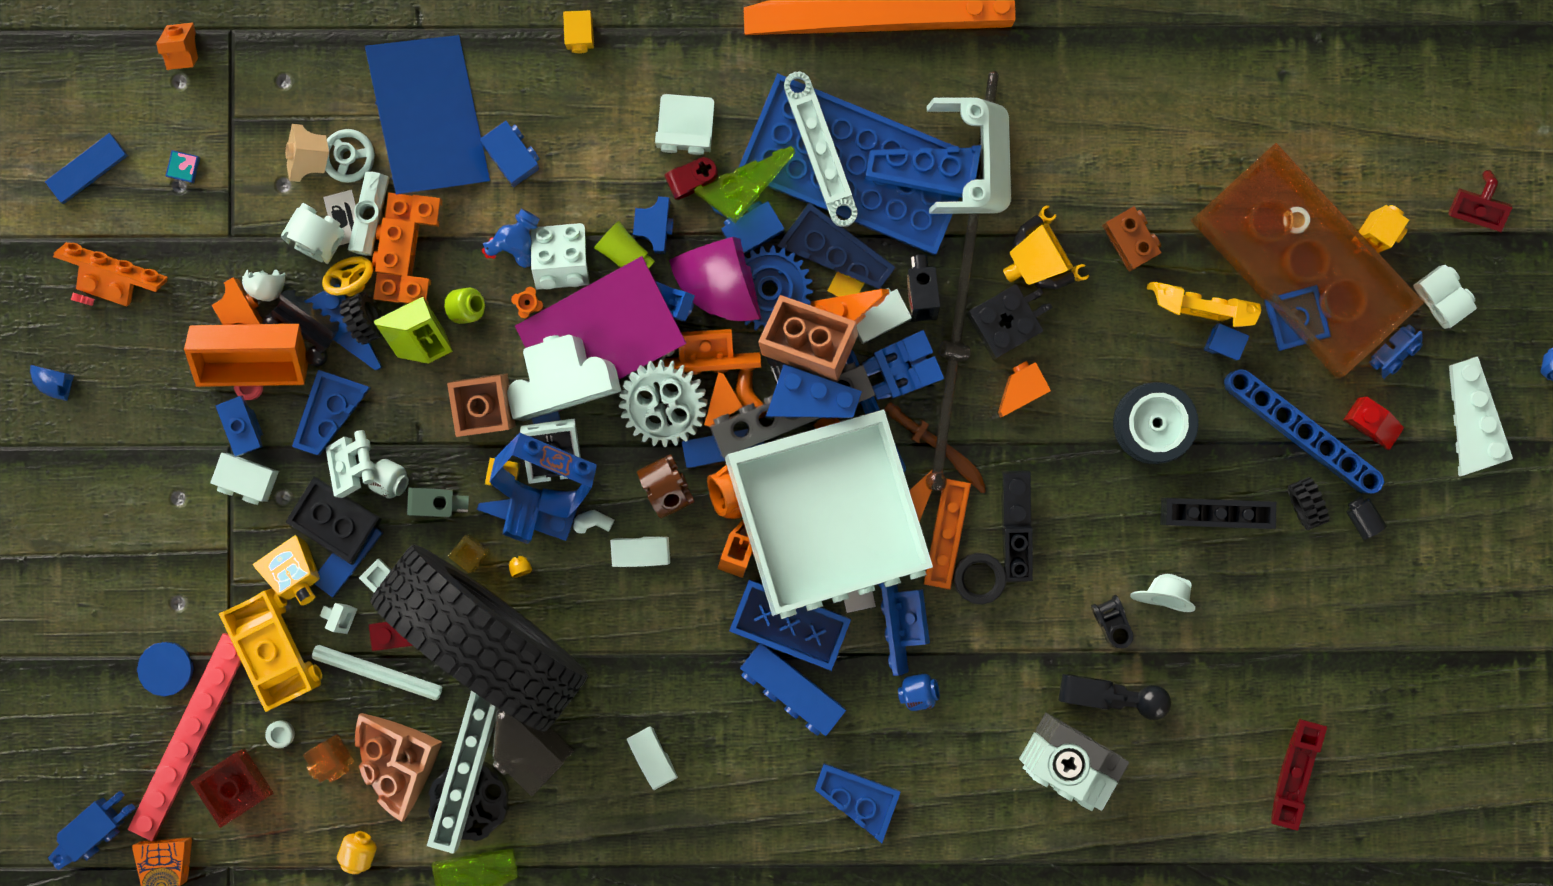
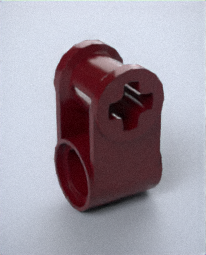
(686, 178)

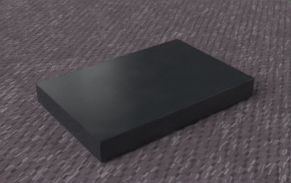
(333, 521)

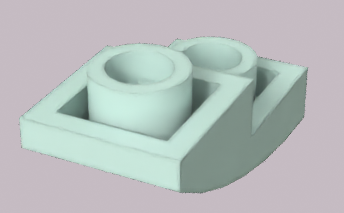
(640, 551)
(652, 758)

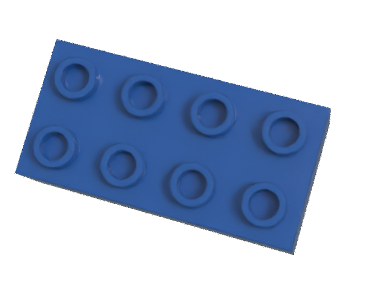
(807, 635)

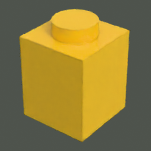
(578, 31)

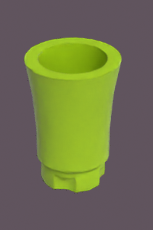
(621, 247)

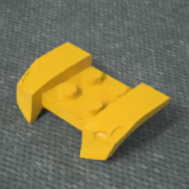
(1173, 299)

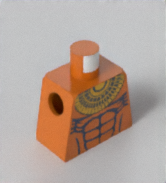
(163, 861)

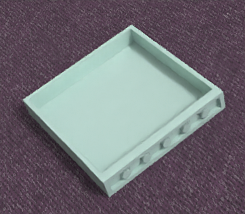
(828, 513)

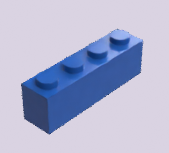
(793, 689)

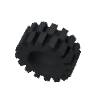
(359, 315)
(1308, 503)

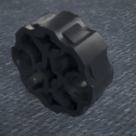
(496, 806)

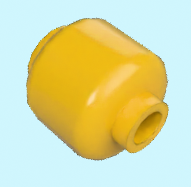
(356, 852)

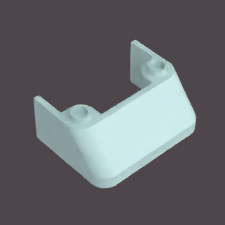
(994, 190)

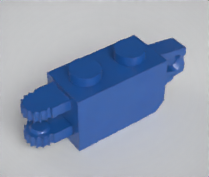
(88, 830)

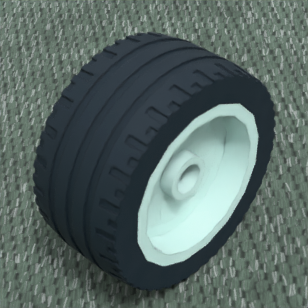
(1159, 402)

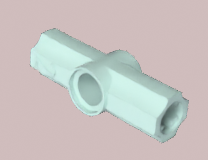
(371, 196)

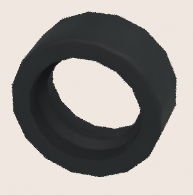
(997, 589)

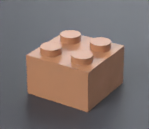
(480, 405)

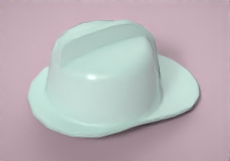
(1167, 591)

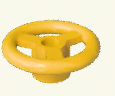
(351, 280)

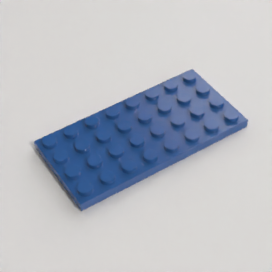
(854, 131)

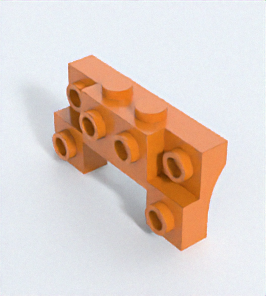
(398, 247)

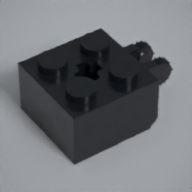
(1014, 306)

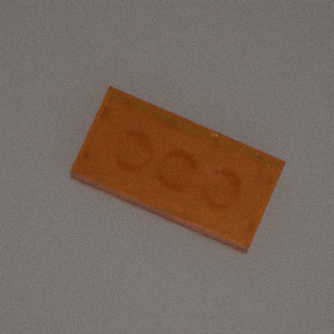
(1356, 285)

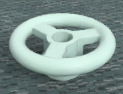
(341, 147)

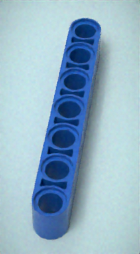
(1316, 435)

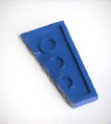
(925, 169)

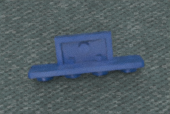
(905, 624)

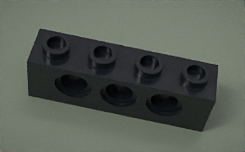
(1218, 513)

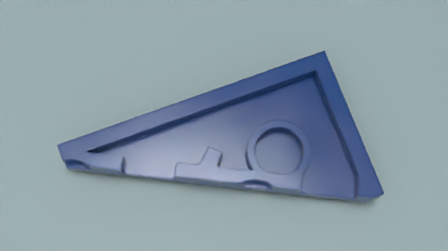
(331, 306)
(545, 523)

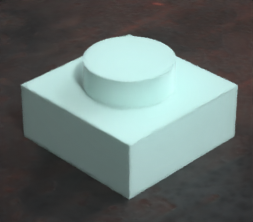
(375, 574)

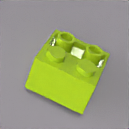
(415, 332)

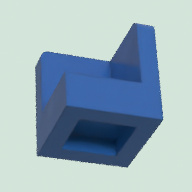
(1226, 341)

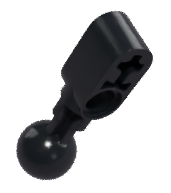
(1152, 701)

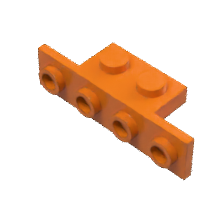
(108, 276)
(711, 352)

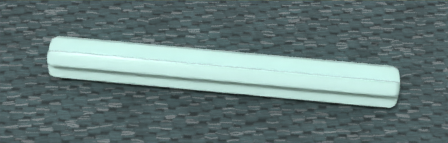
(377, 672)

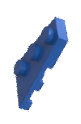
(808, 395)
(327, 410)
(859, 798)

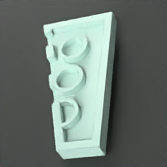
(1477, 423)

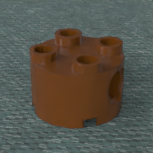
(665, 486)

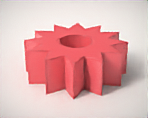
(82, 299)

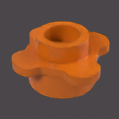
(519, 301)

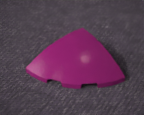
(718, 280)

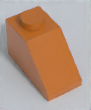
(1022, 388)

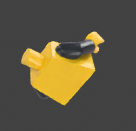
(1040, 256)

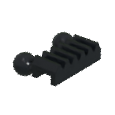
(313, 325)

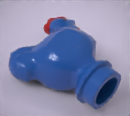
(514, 239)

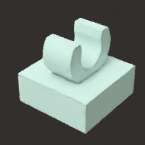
(338, 617)

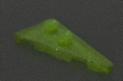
(739, 189)

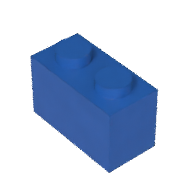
(510, 154)
(754, 227)

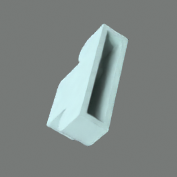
(560, 378)

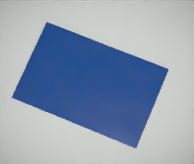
(427, 114)

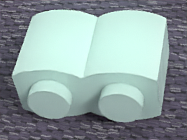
(1445, 296)

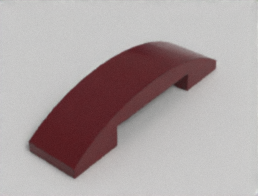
(1296, 773)

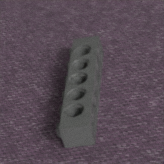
(729, 443)

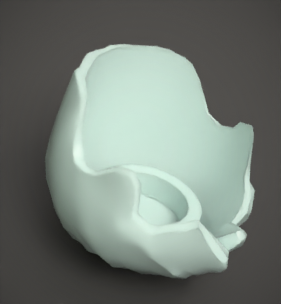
(263, 286)

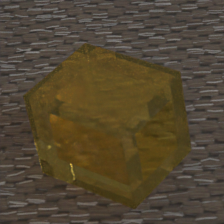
(469, 553)

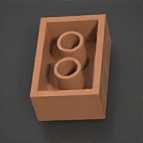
(808, 338)

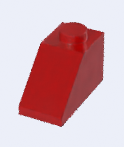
(1374, 422)

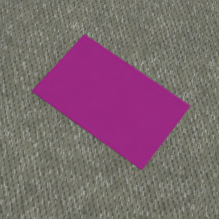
(615, 317)

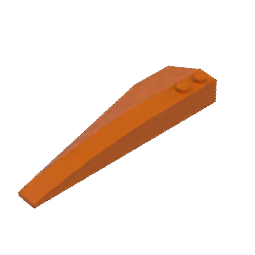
(874, 15)

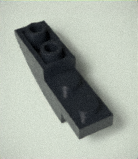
(1017, 526)

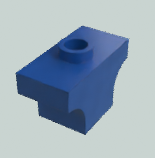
(654, 224)
(240, 425)

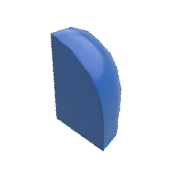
(51, 382)

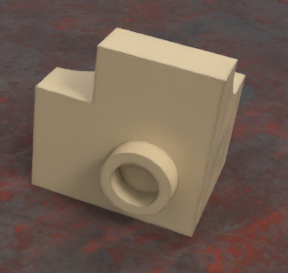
(305, 153)

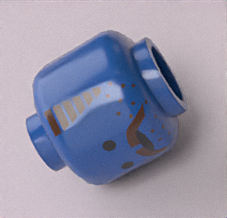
(919, 692)

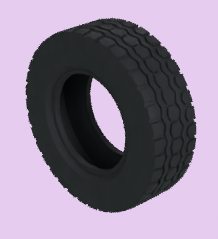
(478, 638)

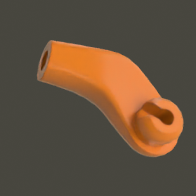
(745, 391)

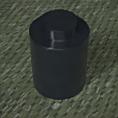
(1365, 517)

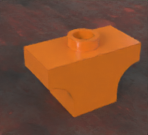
(178, 46)
(237, 305)

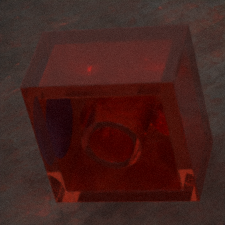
(232, 787)

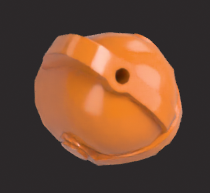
(723, 494)

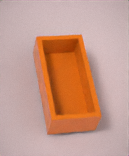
(246, 355)

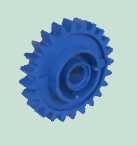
(782, 272)

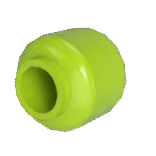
(464, 305)

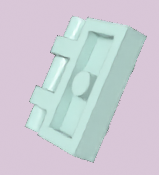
(343, 464)

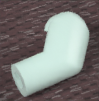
(590, 519)

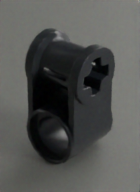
(1113, 620)

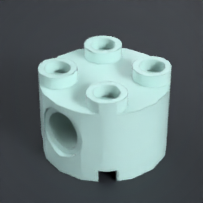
(313, 234)

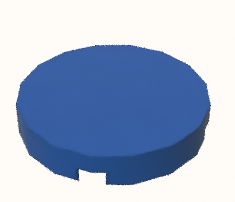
(165, 668)

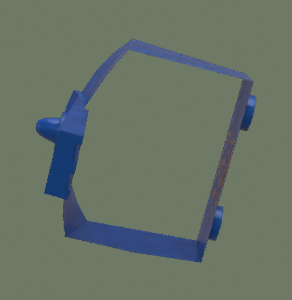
(526, 500)

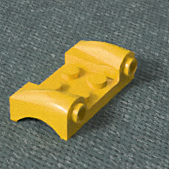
(269, 650)

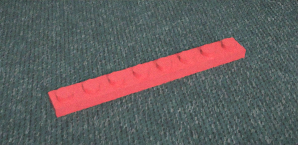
(186, 740)

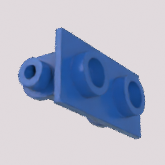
(1391, 359)

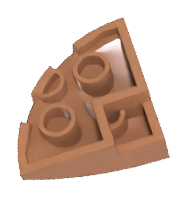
(394, 761)

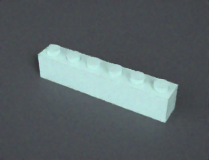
(463, 774)

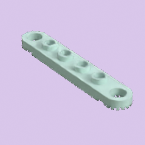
(820, 149)

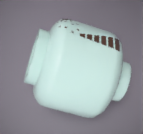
(389, 479)

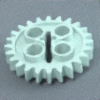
(639, 409)

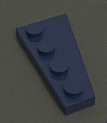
(825, 243)

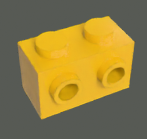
(1384, 227)

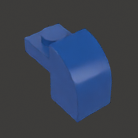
(679, 302)

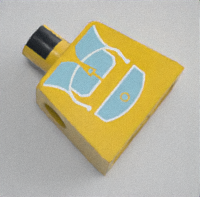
(290, 570)

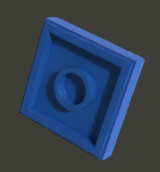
(1283, 334)

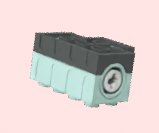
(1072, 763)

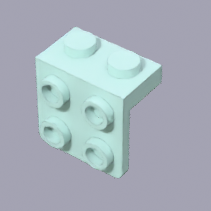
(685, 124)
(559, 256)

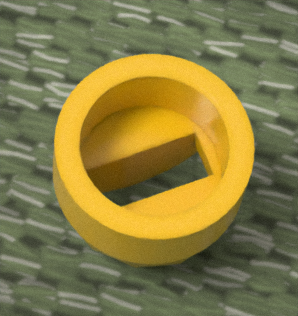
(519, 567)

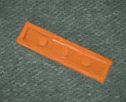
(947, 534)

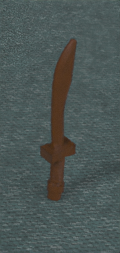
(960, 462)

